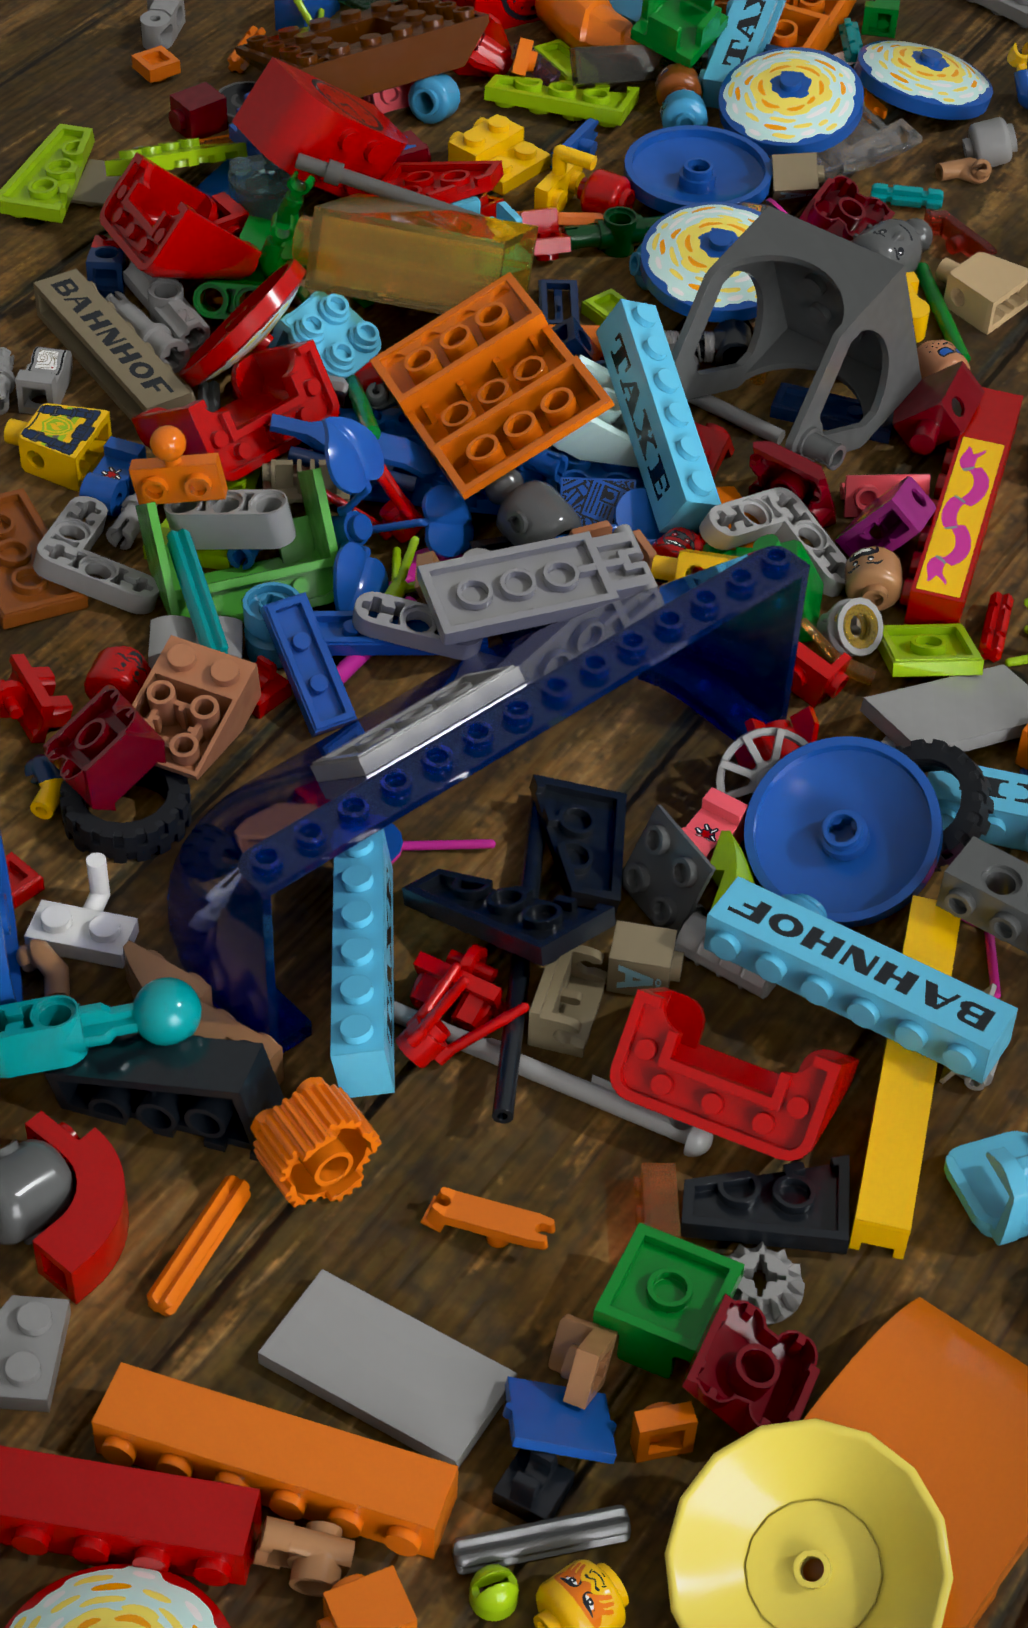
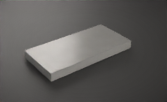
(954, 709)
(416, 724)
(387, 1369)

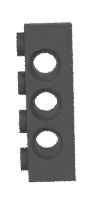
(988, 891)

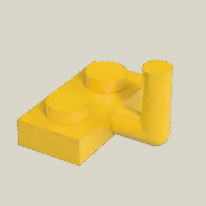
(564, 178)

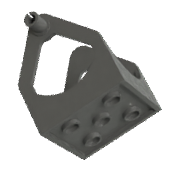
(818, 310)

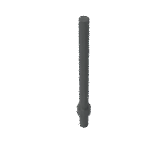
(336, 173)

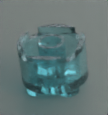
(258, 185)

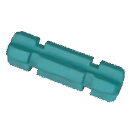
(850, 39)
(908, 196)

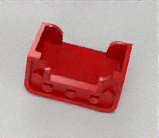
(170, 227)
(272, 380)
(676, 1076)

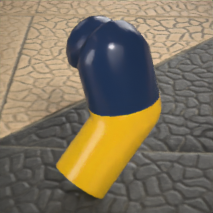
(49, 780)

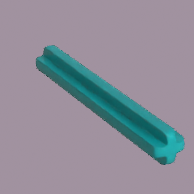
(196, 590)

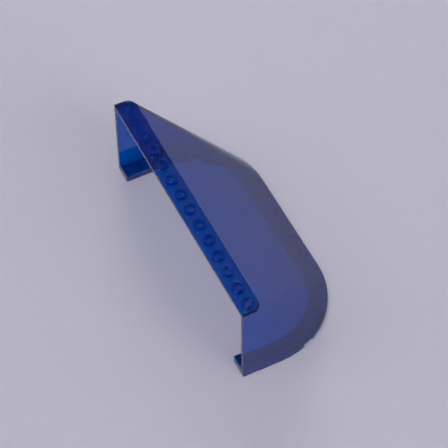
(709, 638)

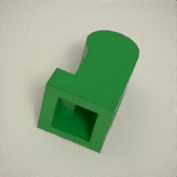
(880, 18)

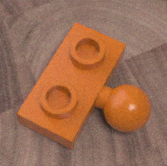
(176, 476)

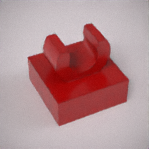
(273, 687)

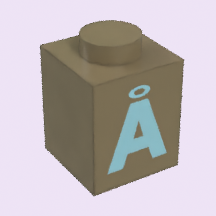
(795, 176)
(642, 958)

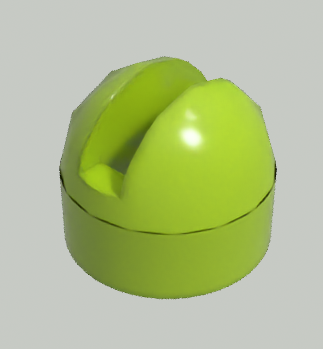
(498, 1600)

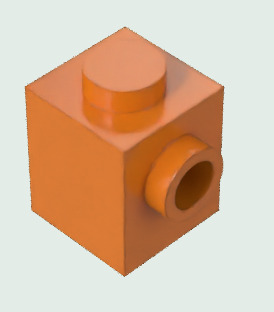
(368, 1602)

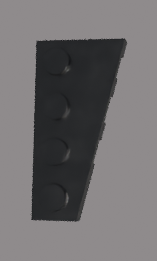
(508, 915)

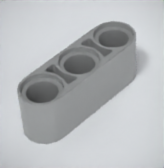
(239, 522)

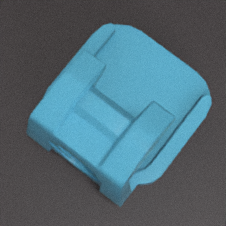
(337, 330)
(993, 1184)

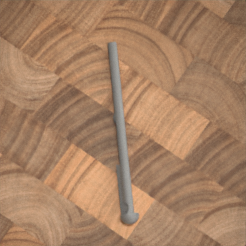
(595, 1093)

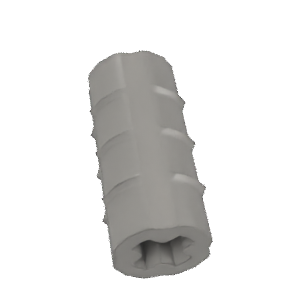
(691, 942)

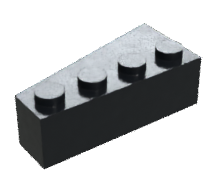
(188, 1087)

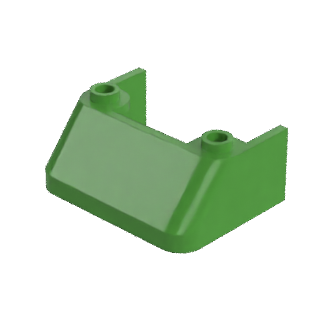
(302, 564)

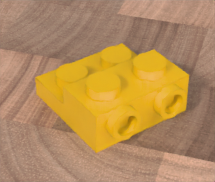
(500, 140)

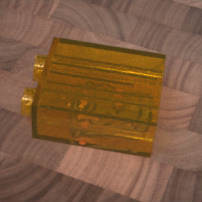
(409, 252)

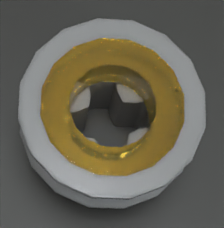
(848, 620)

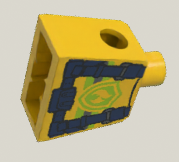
(61, 442)

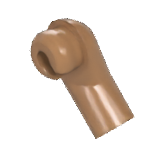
(966, 169)
(52, 967)

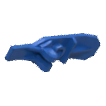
(396, 450)

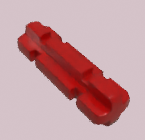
(995, 626)

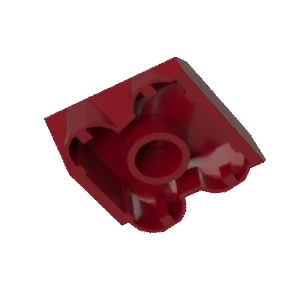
(843, 210)
(786, 469)
(105, 749)
(750, 1371)

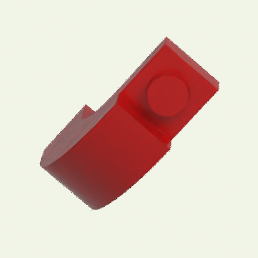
(93, 1231)

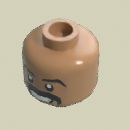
(874, 575)

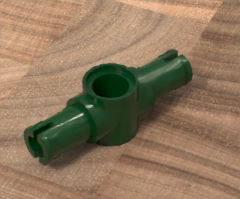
(614, 234)

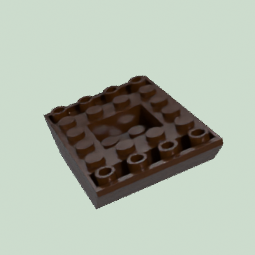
(375, 46)

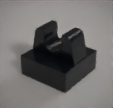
(533, 1486)

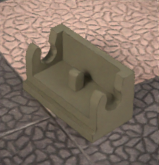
(567, 1002)

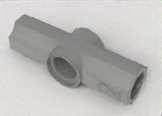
(168, 306)

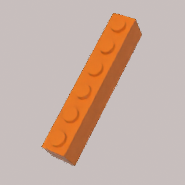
(293, 1461)

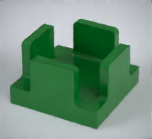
(679, 28)
(663, 1298)

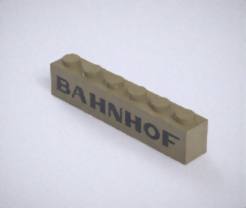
(107, 345)

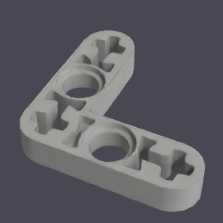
(779, 514)
(70, 561)
(400, 633)

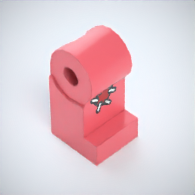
(717, 814)

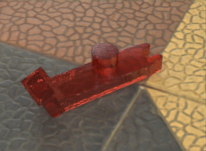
(957, 235)

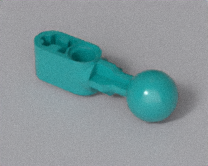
(59, 1031)

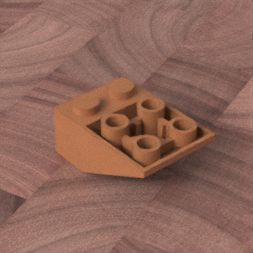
(197, 703)

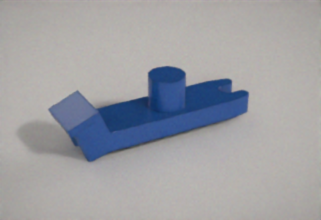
(583, 138)

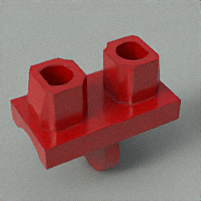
(31, 700)
(477, 1001)

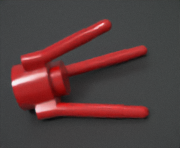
(395, 510)
(427, 1034)

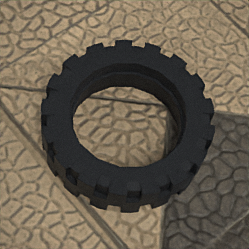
(975, 800)
(133, 838)

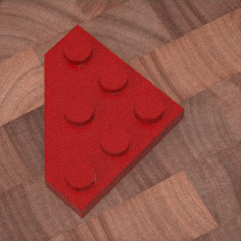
(446, 180)

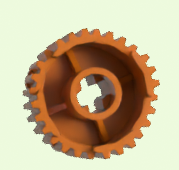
(314, 1143)

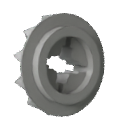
(784, 1282)

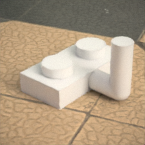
(85, 931)

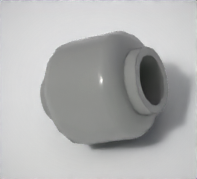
(991, 141)

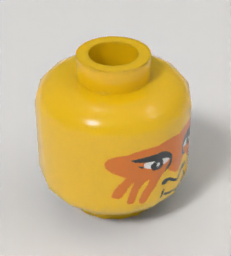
(582, 1598)

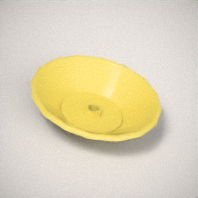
(800, 1497)

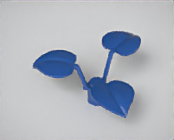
(352, 462)

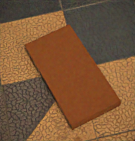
(24, 593)

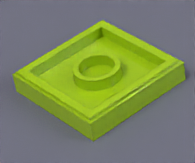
(929, 650)

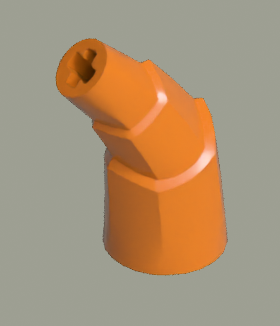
(585, 22)

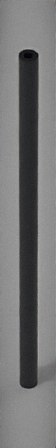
(518, 982)

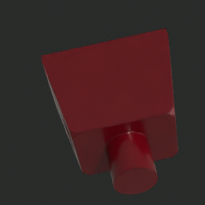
(938, 408)

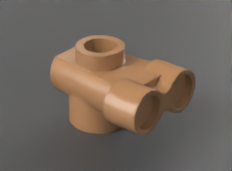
(313, 1553)

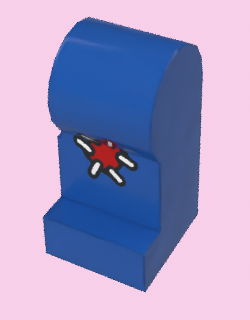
(111, 477)

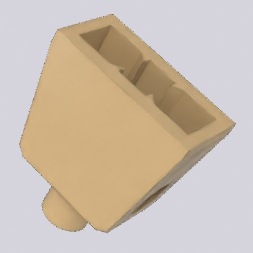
(984, 289)

